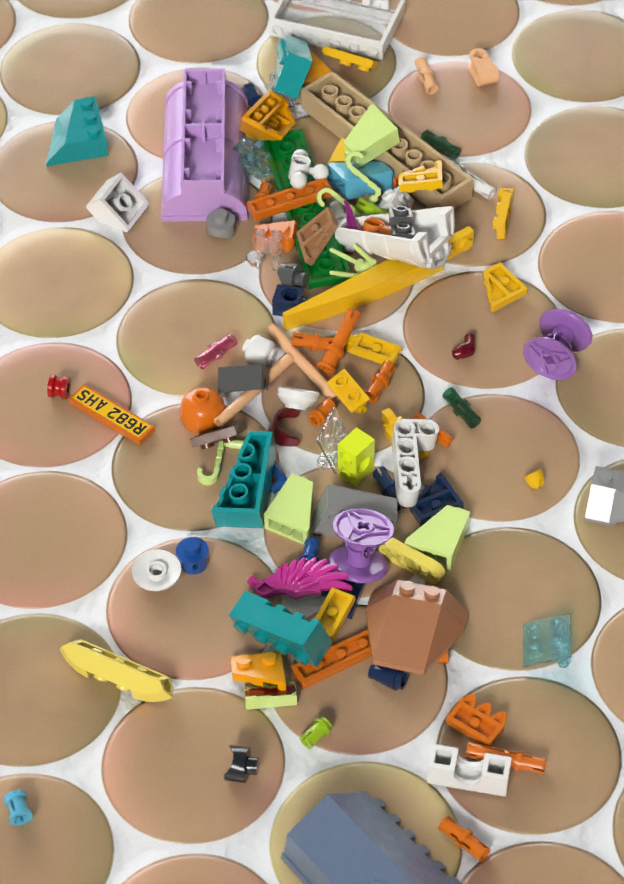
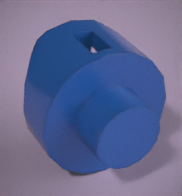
(192, 552)

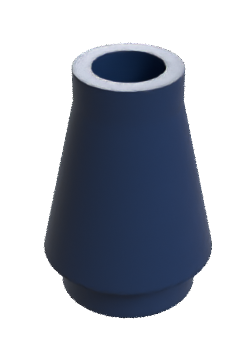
(389, 677)

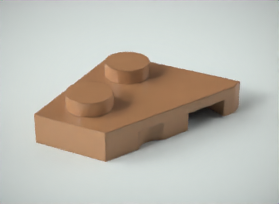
(316, 234)

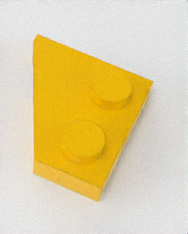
(502, 286)

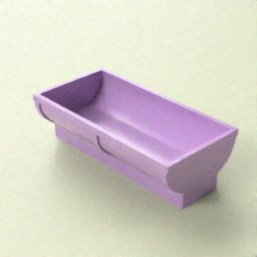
(198, 152)

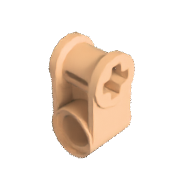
(482, 68)

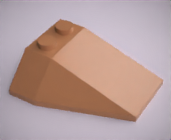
(412, 625)

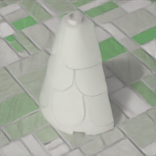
(426, 249)

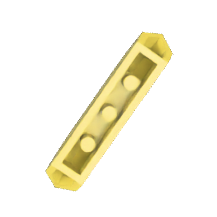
(127, 675)

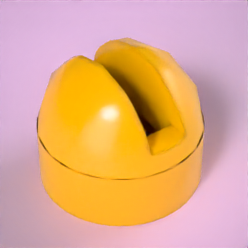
(535, 479)

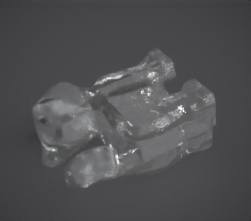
(268, 246)

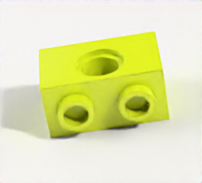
(356, 456)

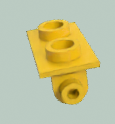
(349, 392)

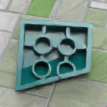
(78, 134)

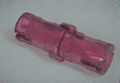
(215, 351)

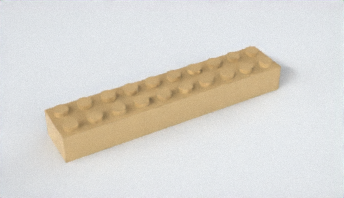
(341, 107)

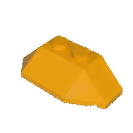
(268, 118)

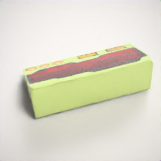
(269, 696)

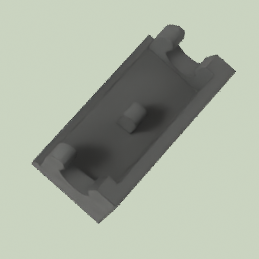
(243, 378)

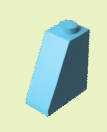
(351, 186)

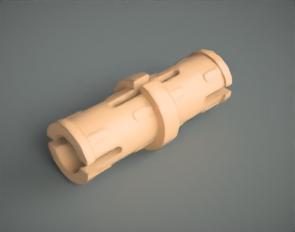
(426, 75)

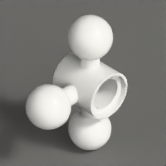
(301, 168)

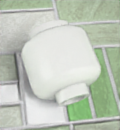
(259, 350)

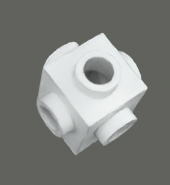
(394, 198)

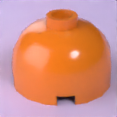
(200, 409)

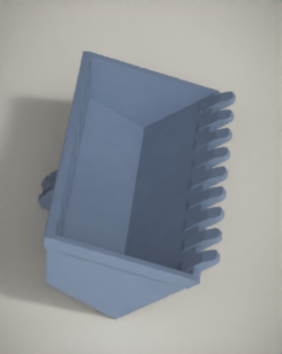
(357, 842)

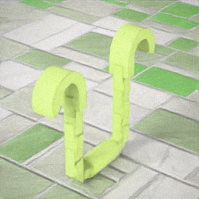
(373, 198)
(212, 479)

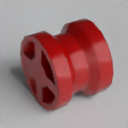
(59, 386)

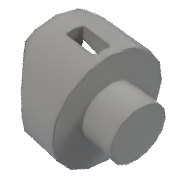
(221, 224)

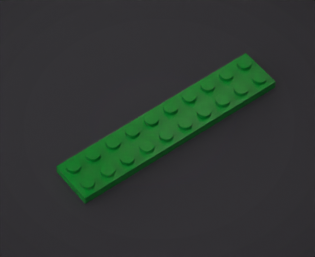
(280, 161)

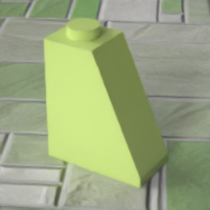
(371, 136)
(291, 510)
(442, 535)

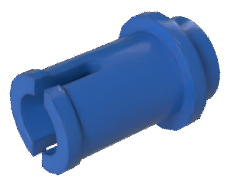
(310, 549)

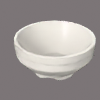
(297, 398)

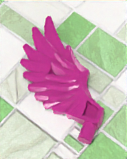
(301, 580)

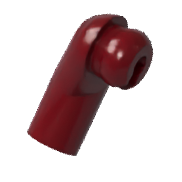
(465, 349)

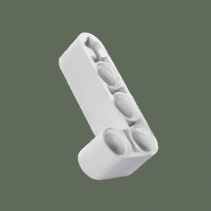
(408, 439)

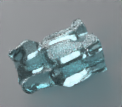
(254, 158)

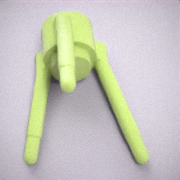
(360, 265)

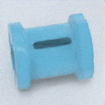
(18, 807)

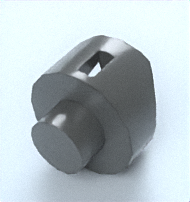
(293, 276)

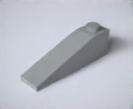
(606, 497)

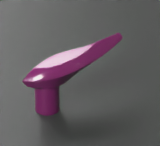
(350, 219)

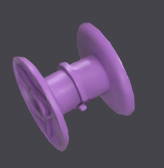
(563, 334)
(362, 532)

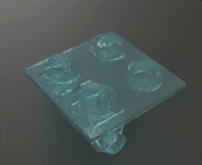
(548, 641)

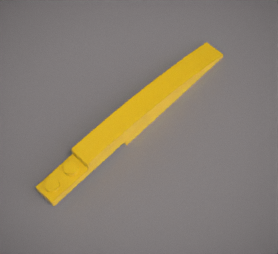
(369, 286)

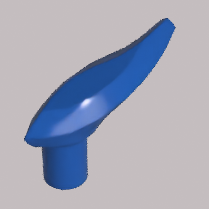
(280, 476)

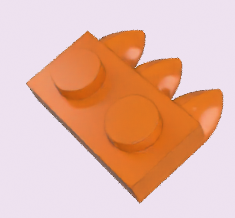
(288, 230)
(476, 721)

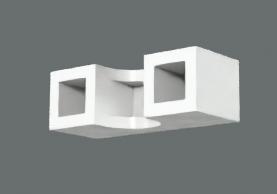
(485, 776)

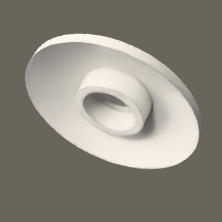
(153, 563)

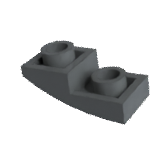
(401, 222)

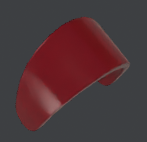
(279, 436)

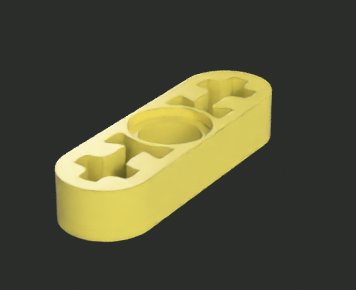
(412, 560)

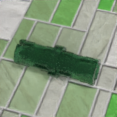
(441, 144)
(469, 415)

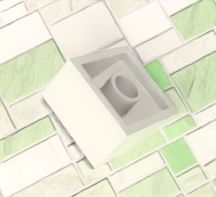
(118, 203)

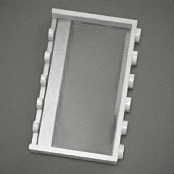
(338, 24)

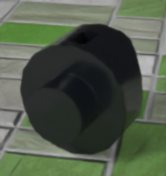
(242, 764)

